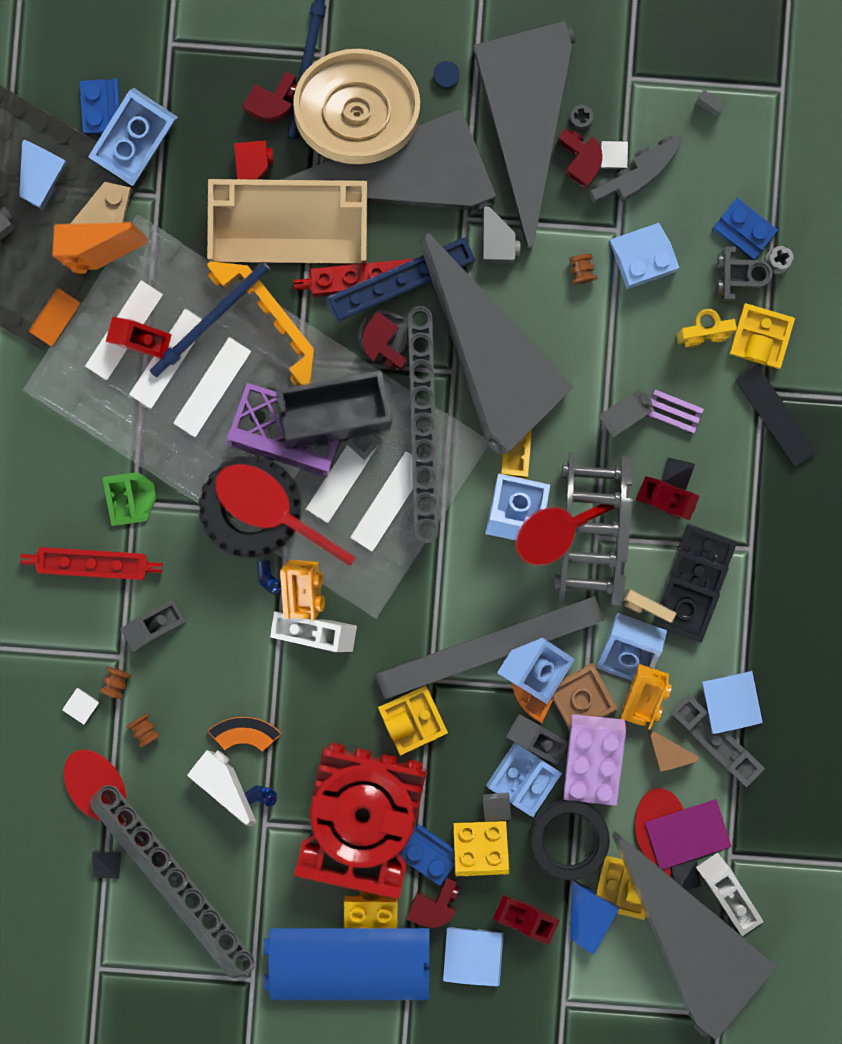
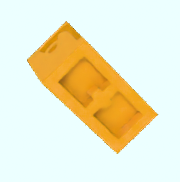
(301, 589)
(645, 696)

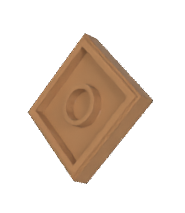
(583, 695)

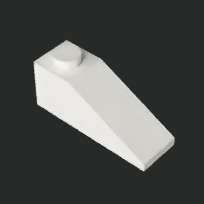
(318, 633)
(222, 783)
(729, 894)

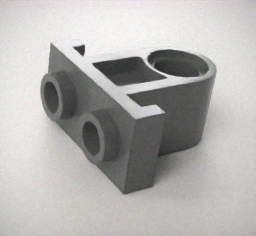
(737, 274)

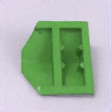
(129, 498)

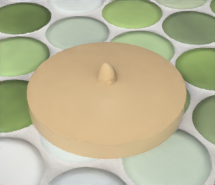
(356, 106)

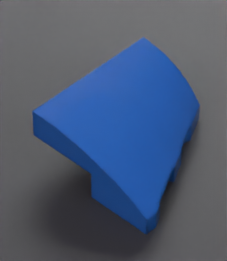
(589, 917)

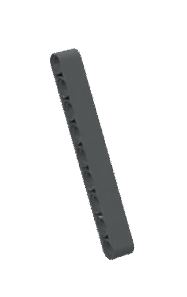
(418, 412)
(488, 647)
(184, 885)

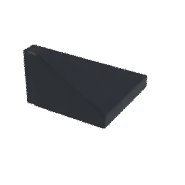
(677, 473)
(106, 864)
(687, 874)

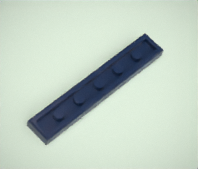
(391, 283)

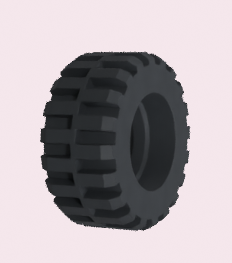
(243, 543)

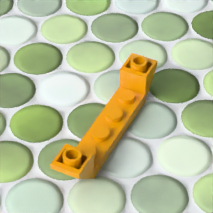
(227, 274)

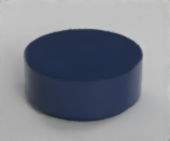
(446, 74)

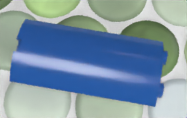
(347, 963)

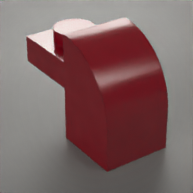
(269, 106)
(587, 160)
(376, 340)
(667, 498)
(431, 911)
(526, 918)

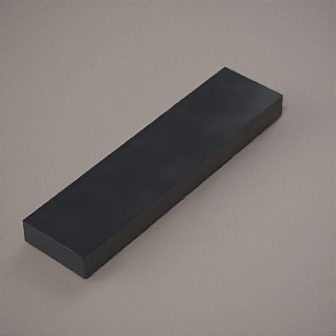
(775, 416)

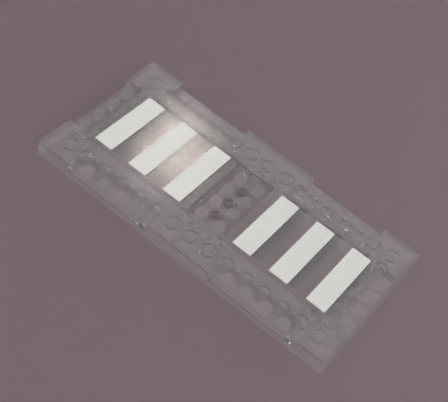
(184, 415)

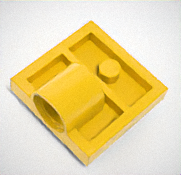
(696, 334)
(762, 336)
(412, 720)
(481, 848)
(617, 887)
(370, 911)

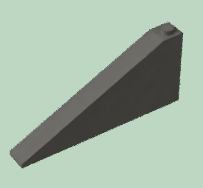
(524, 94)
(432, 170)
(502, 368)
(706, 957)

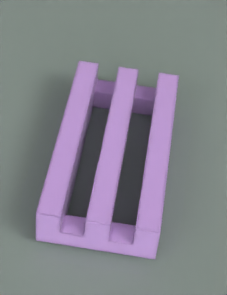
(695, 419)

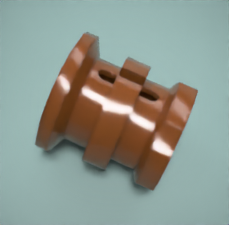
(582, 269)
(115, 682)
(143, 730)

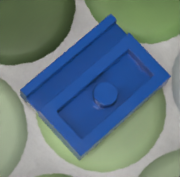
(98, 104)
(745, 229)
(429, 854)

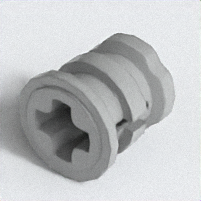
(777, 267)

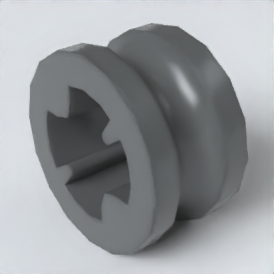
(587, 112)

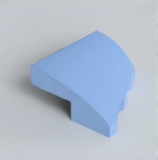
(38, 174)

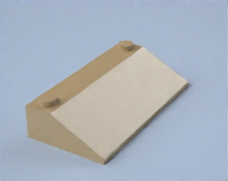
(287, 221)

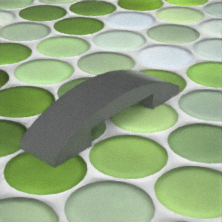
(720, 745)

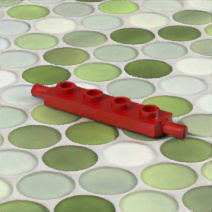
(335, 279)
(91, 563)

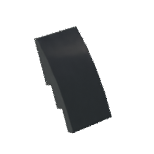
(695, 581)

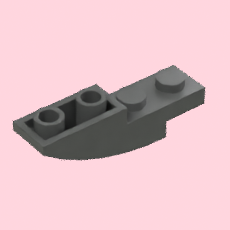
(646, 167)

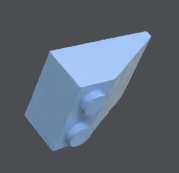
(132, 136)

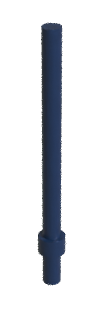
(317, 12)
(172, 354)

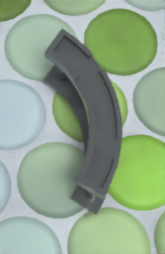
(618, 530)

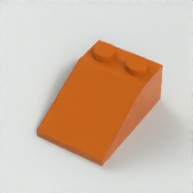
(94, 244)

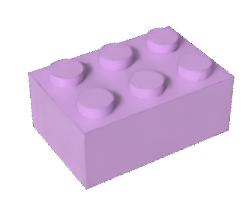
(594, 759)

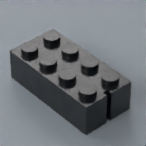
(333, 409)

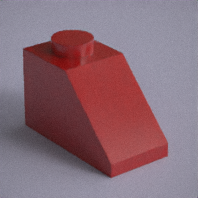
(253, 160)
(138, 337)

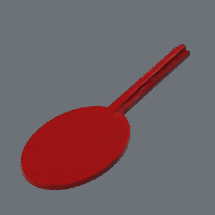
(263, 503)
(550, 533)
(87, 773)
(653, 805)

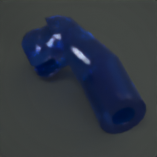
(267, 580)
(261, 794)

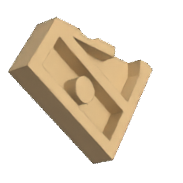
(106, 205)
(640, 603)

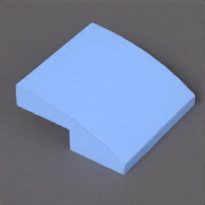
(732, 702)
(525, 778)
(473, 956)

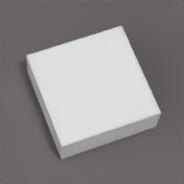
(614, 155)
(81, 706)

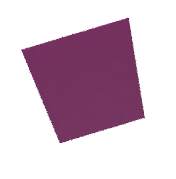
(688, 834)

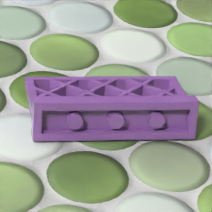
(272, 447)

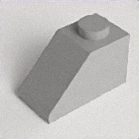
(498, 239)

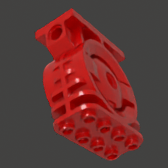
(405, 786)

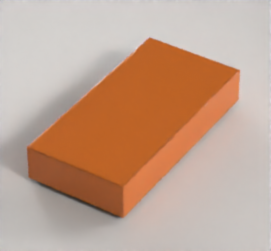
(54, 317)

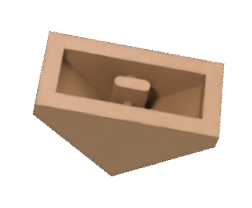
(668, 754)

